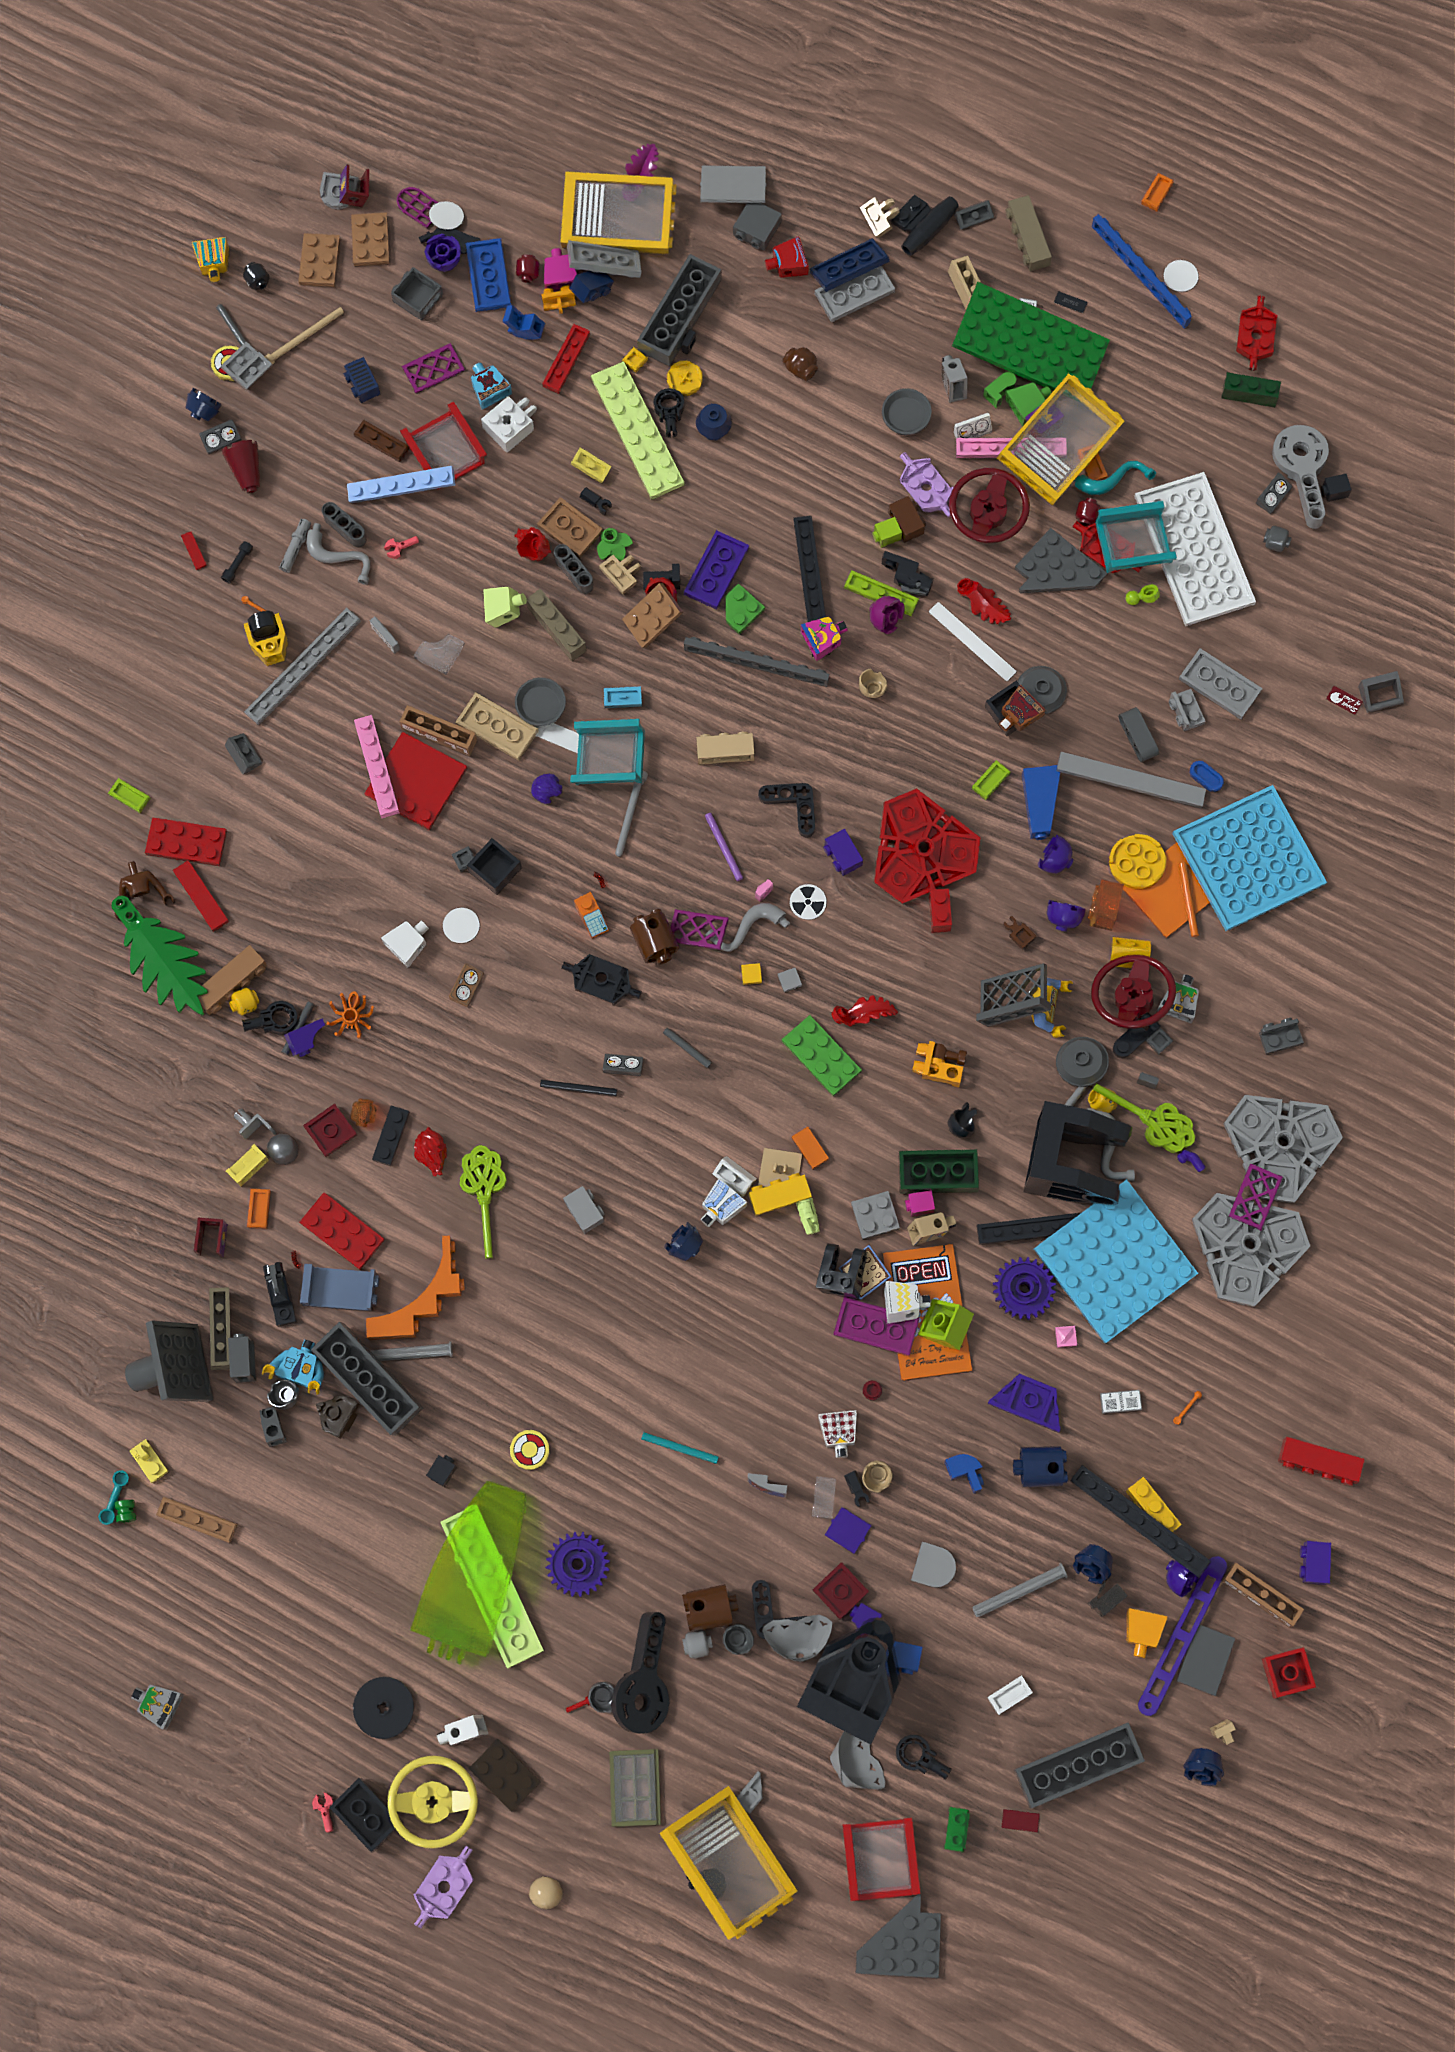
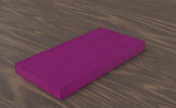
(869, 1326)

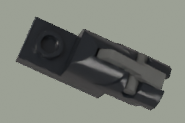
(907, 574)
(279, 1294)

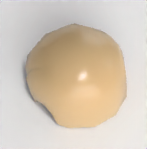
(872, 684)
(877, 1476)
(545, 1892)

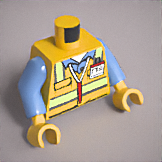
(1045, 1019)

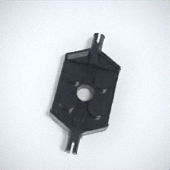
(612, 990)

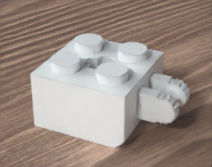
(518, 422)

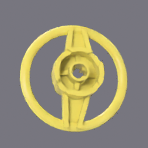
(447, 1802)

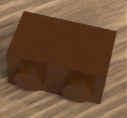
(907, 517)

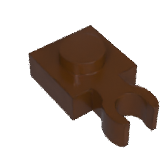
(1021, 935)

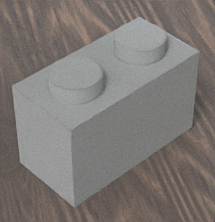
(583, 1209)

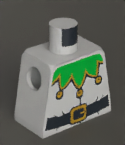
(1185, 1000)
(157, 1704)

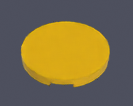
(1137, 861)

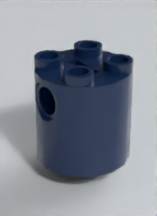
(1034, 1463)

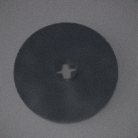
(376, 1693)

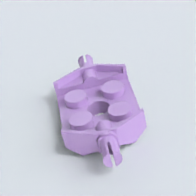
(923, 472)
(439, 1904)

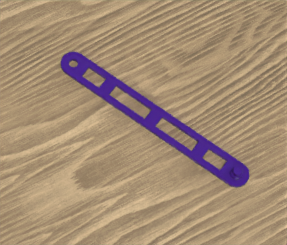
(1216, 1570)

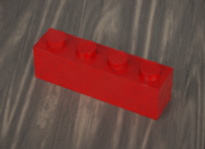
(1321, 1460)

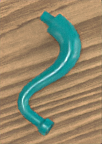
(1099, 487)

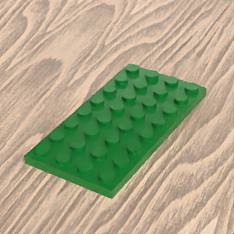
(1028, 340)

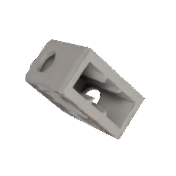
(951, 373)

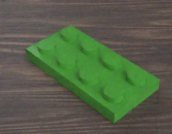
(821, 1055)

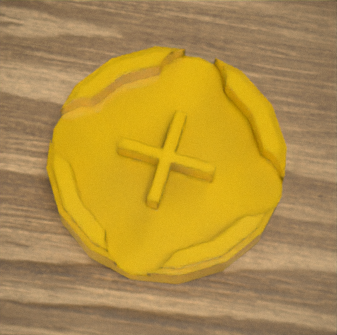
(685, 377)

